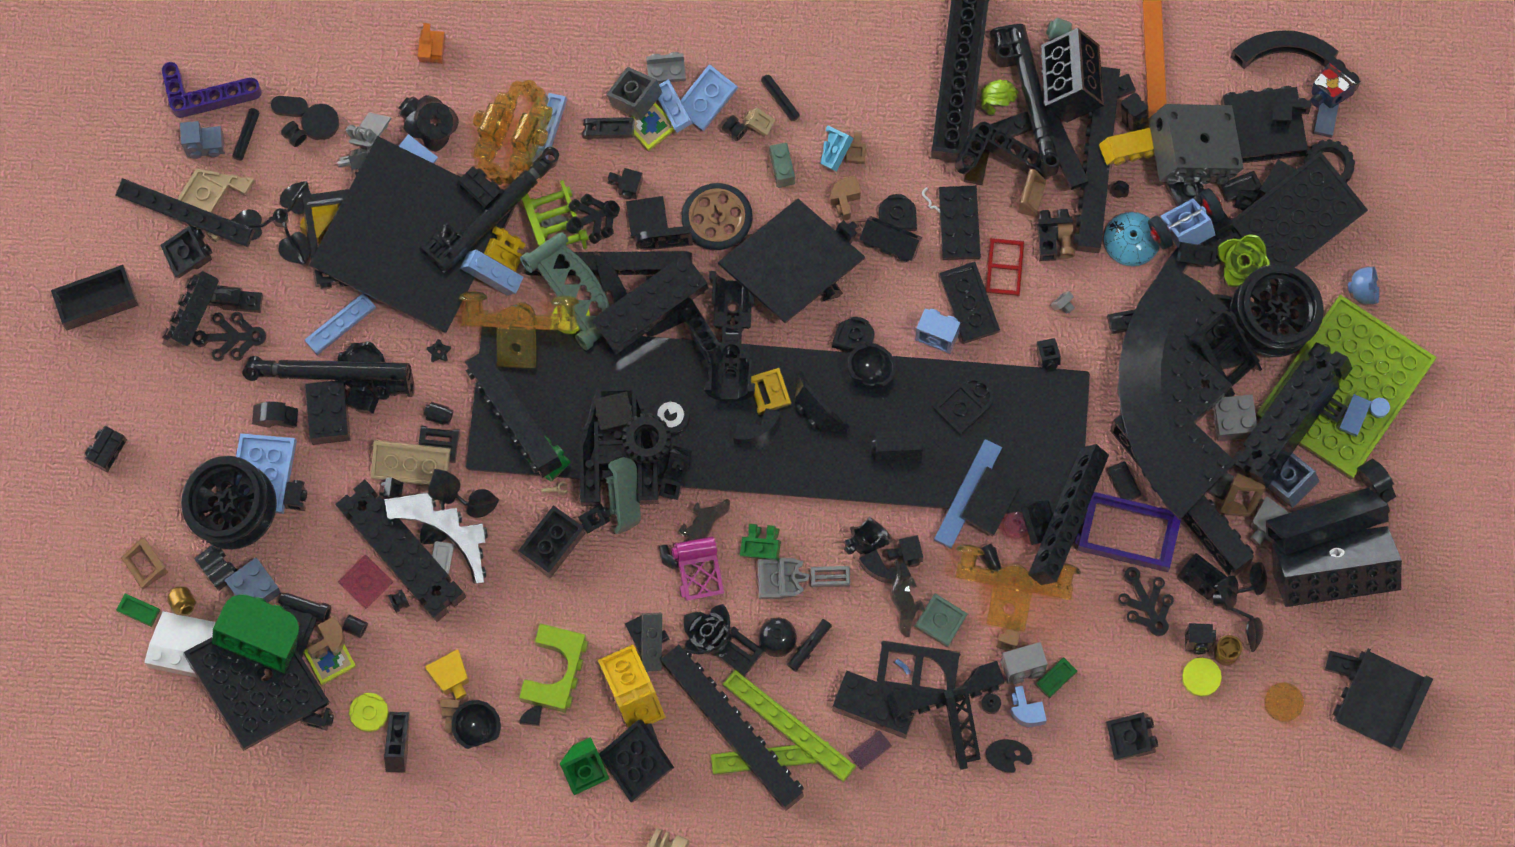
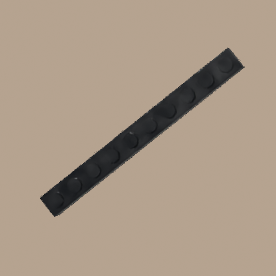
(1095, 193)
(732, 727)

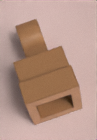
(1009, 640)
(448, 709)

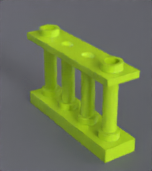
(535, 218)

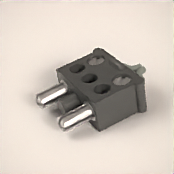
(355, 158)

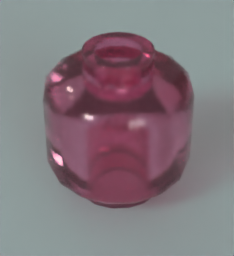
(1015, 525)

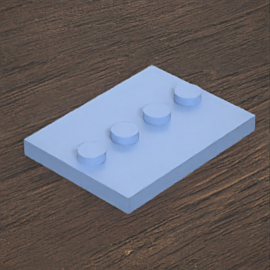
(271, 456)

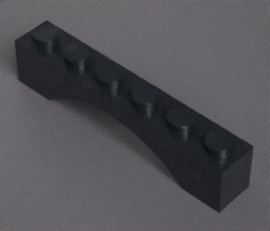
(910, 700)

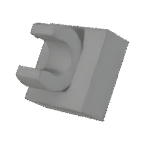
(1063, 303)

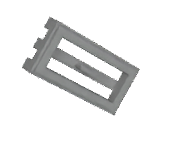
(830, 583)

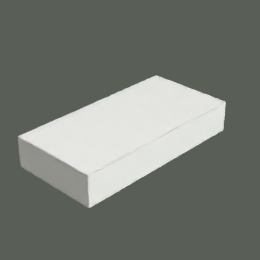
(443, 554)

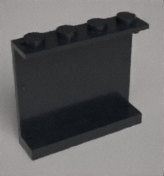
(1381, 700)

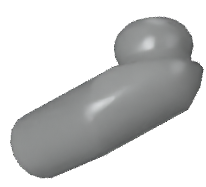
(554, 220)

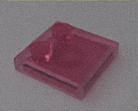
(365, 582)

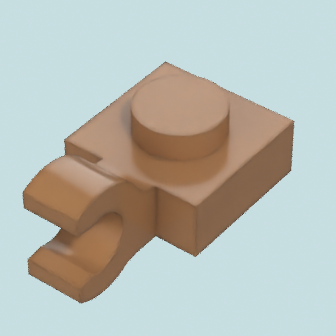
(857, 150)

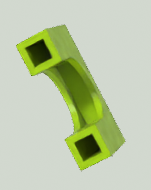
(556, 695)

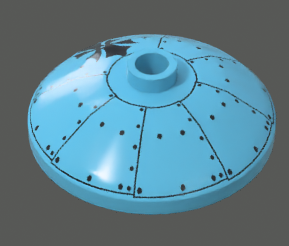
(1128, 249)

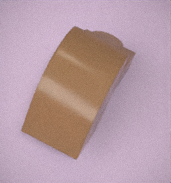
(844, 192)
(333, 640)

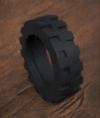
(1338, 149)

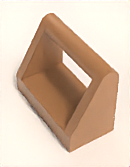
(1032, 194)
(1243, 483)
(160, 569)

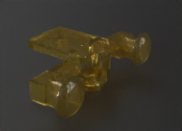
(518, 325)
(1011, 590)

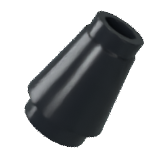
(991, 557)

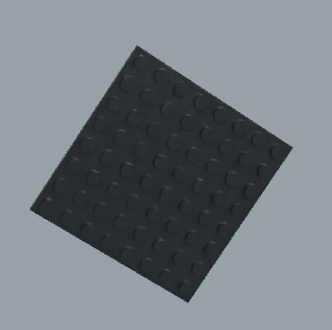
(384, 222)

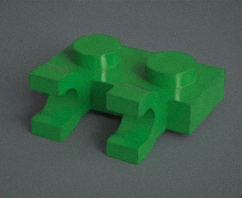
(758, 547)

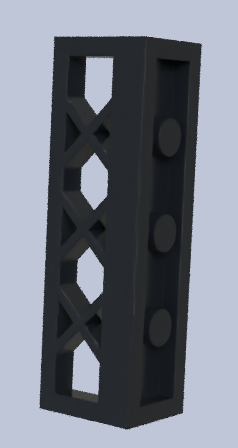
(956, 729)

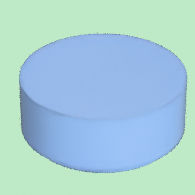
(1379, 407)

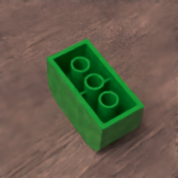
(257, 631)

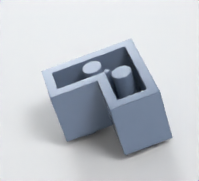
(201, 141)

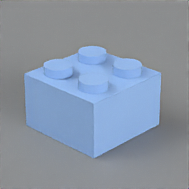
(937, 330)

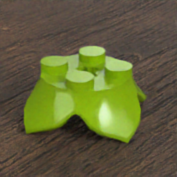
(1231, 255)

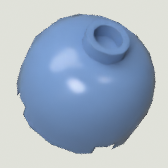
(1365, 286)

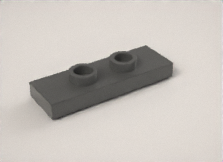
(651, 641)

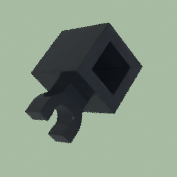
(628, 184)
(908, 550)

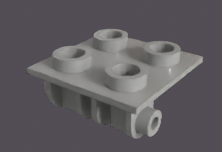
(368, 130)

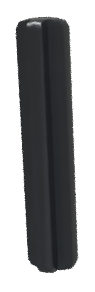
(780, 97)
(246, 134)

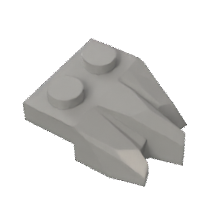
(780, 578)

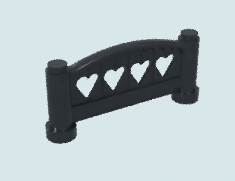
(307, 614)

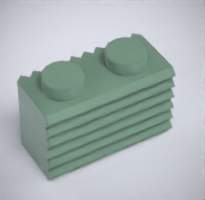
(782, 165)

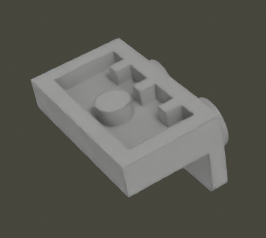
(666, 67)

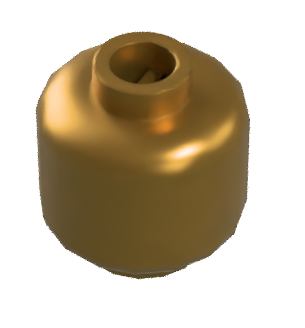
(181, 601)

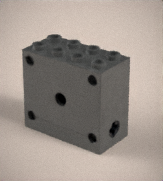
(1195, 143)

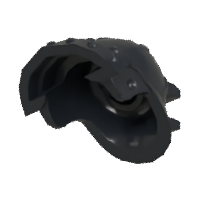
(867, 537)

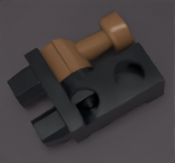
(1055, 229)

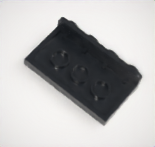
(191, 309)

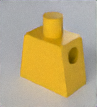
(449, 674)

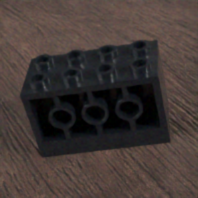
(1072, 75)

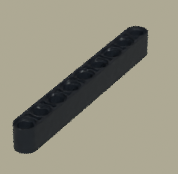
(623, 262)

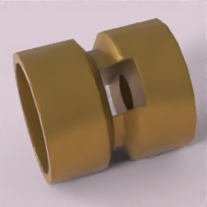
(1228, 650)

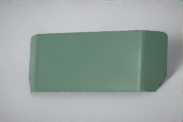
(624, 494)

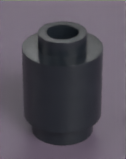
(438, 413)

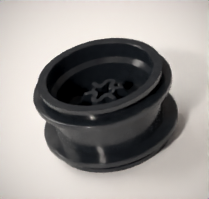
(1290, 285)
(199, 499)

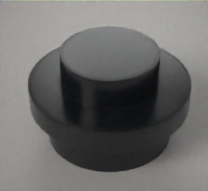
(1120, 189)

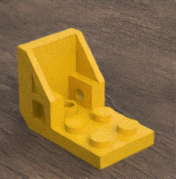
(631, 687)

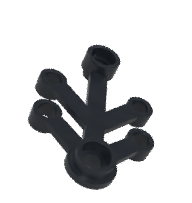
(609, 209)
(232, 337)
(1146, 604)

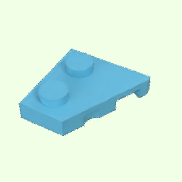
(835, 148)

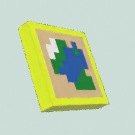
(653, 127)
(331, 666)

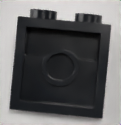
(186, 251)
(1132, 736)

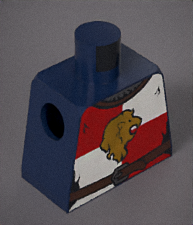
(1332, 87)

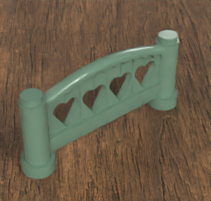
(544, 259)

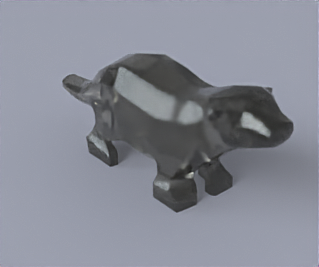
(704, 521)
(904, 601)

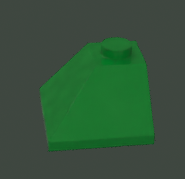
(583, 767)

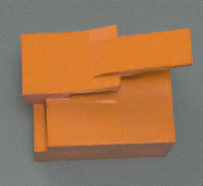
(431, 45)

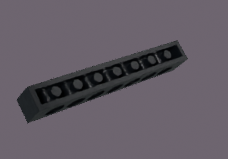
(1068, 514)

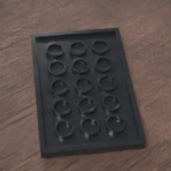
(1301, 212)

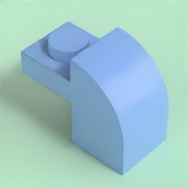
(1027, 714)

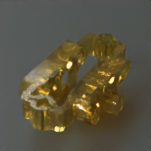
(528, 135)

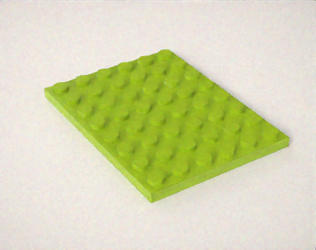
(1383, 367)

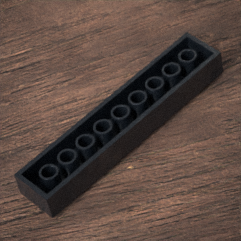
(959, 77)
(1206, 524)

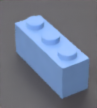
(491, 272)

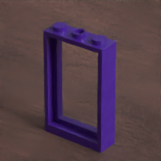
(1162, 564)

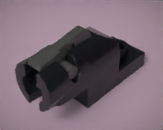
(236, 299)

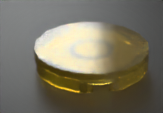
(1284, 702)

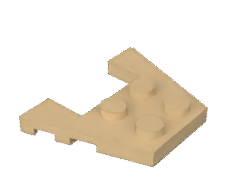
(208, 187)

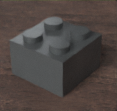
(634, 93)

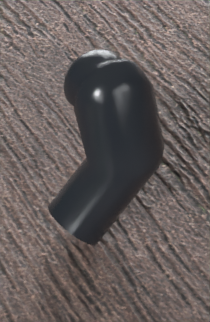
(666, 558)

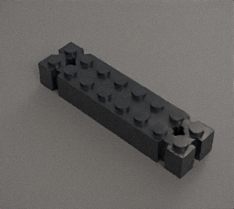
(1292, 414)
(401, 551)

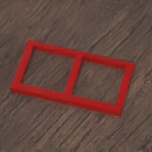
(1002, 266)

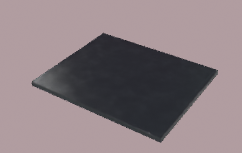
(791, 260)

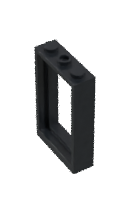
(317, 200)

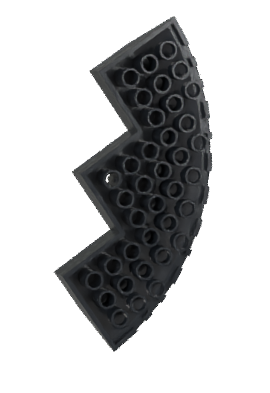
(1164, 392)

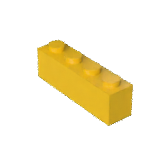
(1127, 146)

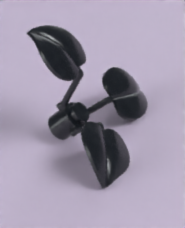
(294, 247)
(445, 488)
(1227, 597)

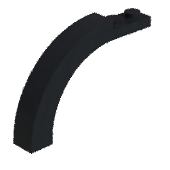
(1290, 42)

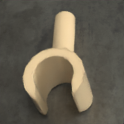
(556, 489)

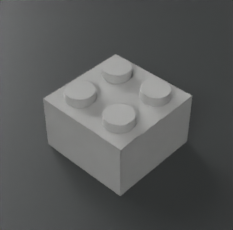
(1234, 417)
(1024, 663)

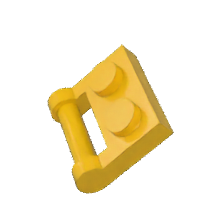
(775, 390)

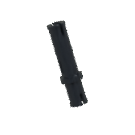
(812, 641)

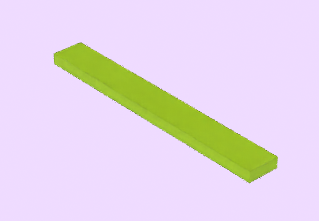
(789, 726)

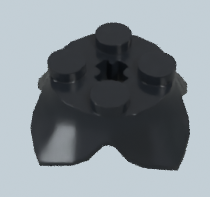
(419, 124)
(708, 631)

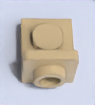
(758, 121)

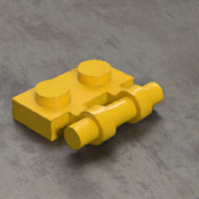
(502, 253)

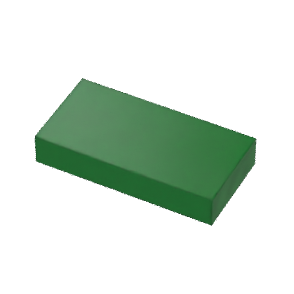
(138, 610)
(1056, 677)

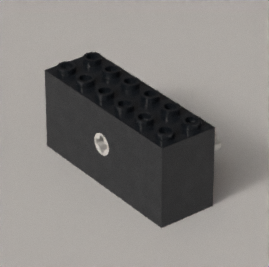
(1339, 568)

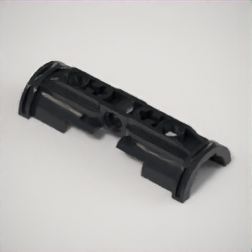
(719, 387)

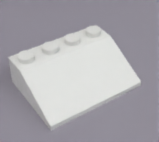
(172, 638)

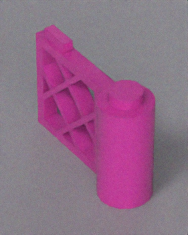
(697, 552)

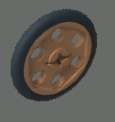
(712, 192)

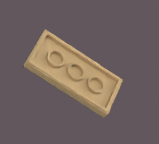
(408, 461)

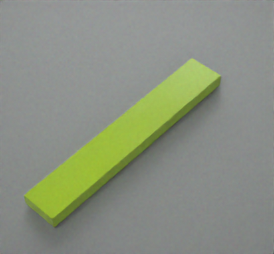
(787, 755)

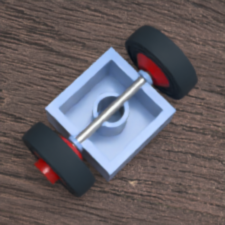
(1188, 221)

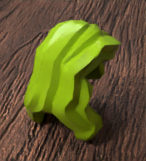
(997, 93)

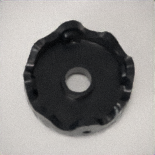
(361, 353)

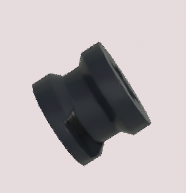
(401, 600)

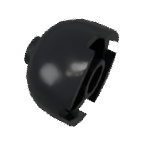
(777, 637)

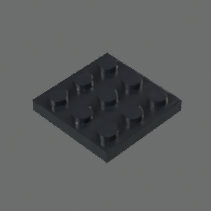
(636, 760)

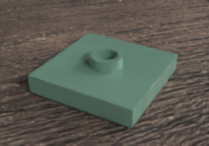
(941, 620)

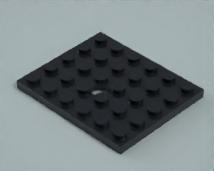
(246, 703)

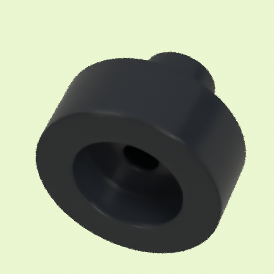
(991, 708)

